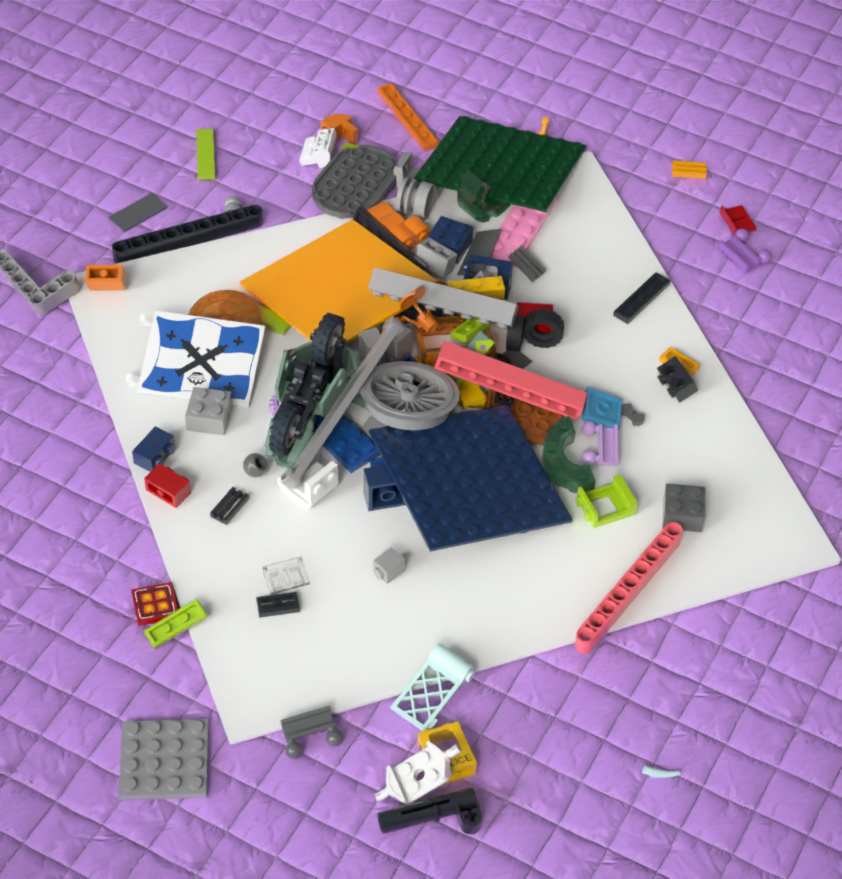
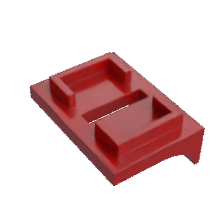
(734, 214)

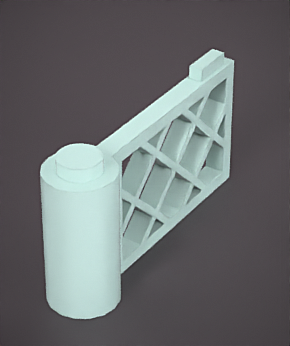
(444, 663)

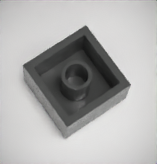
(684, 506)

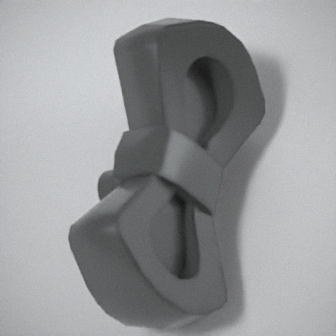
(636, 418)

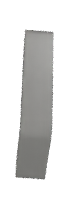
(40, 299)

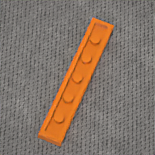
(408, 117)

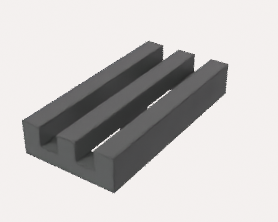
(528, 262)

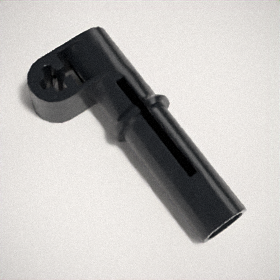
(435, 809)

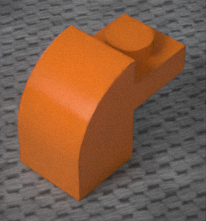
(342, 125)

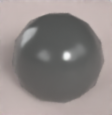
(255, 465)

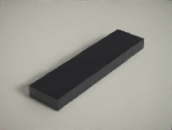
(641, 298)

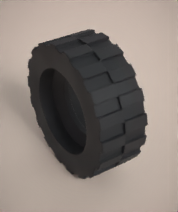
(545, 317)

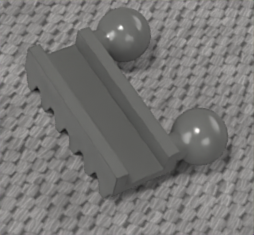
(309, 724)

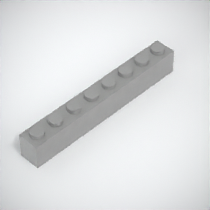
(446, 298)

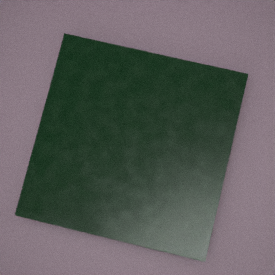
(515, 163)

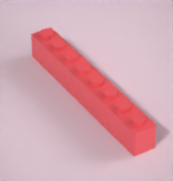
(510, 380)

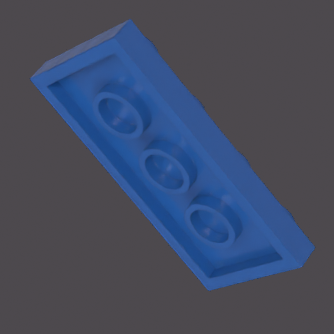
(348, 444)

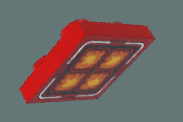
(153, 603)

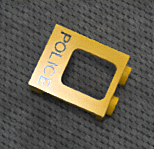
(463, 763)

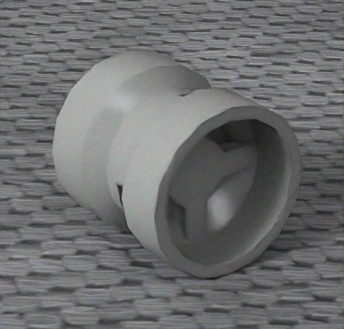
(232, 203)

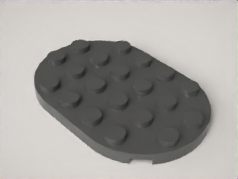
(353, 180)

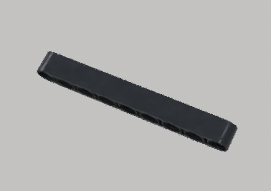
(188, 234)

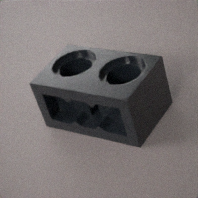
(679, 378)

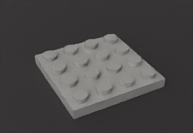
(163, 759)

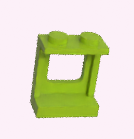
(619, 495)

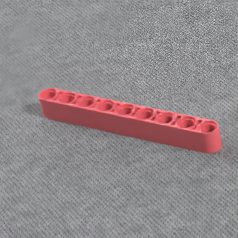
(628, 588)

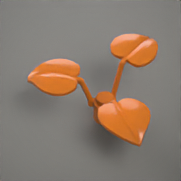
(425, 320)

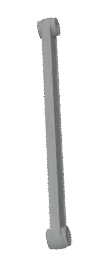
(293, 476)

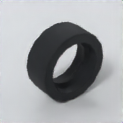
(515, 335)

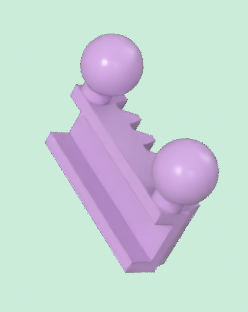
(607, 445)

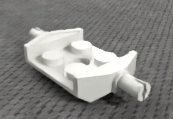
(402, 779)

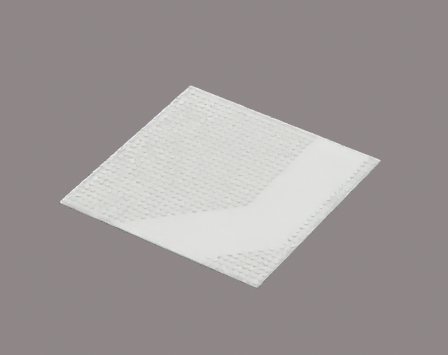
(478, 599)

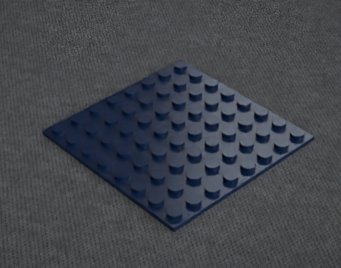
(470, 478)

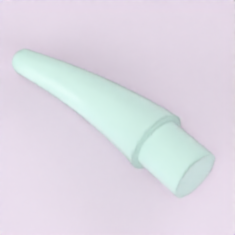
(659, 773)

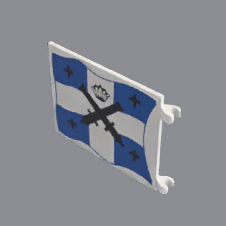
(200, 354)

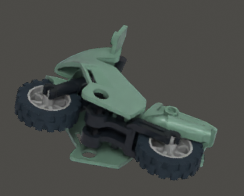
(309, 388)

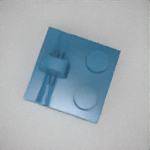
(602, 408)

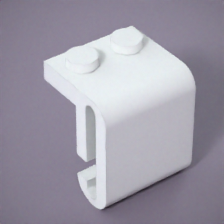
(315, 484)

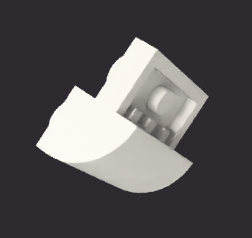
(319, 148)

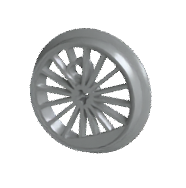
(426, 405)

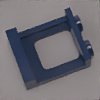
(504, 269)

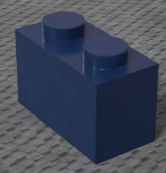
(153, 449)

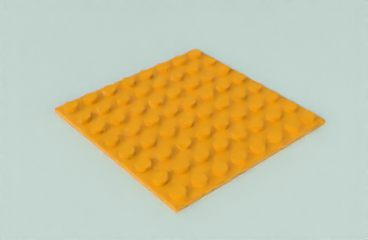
(334, 279)

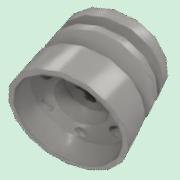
(415, 198)

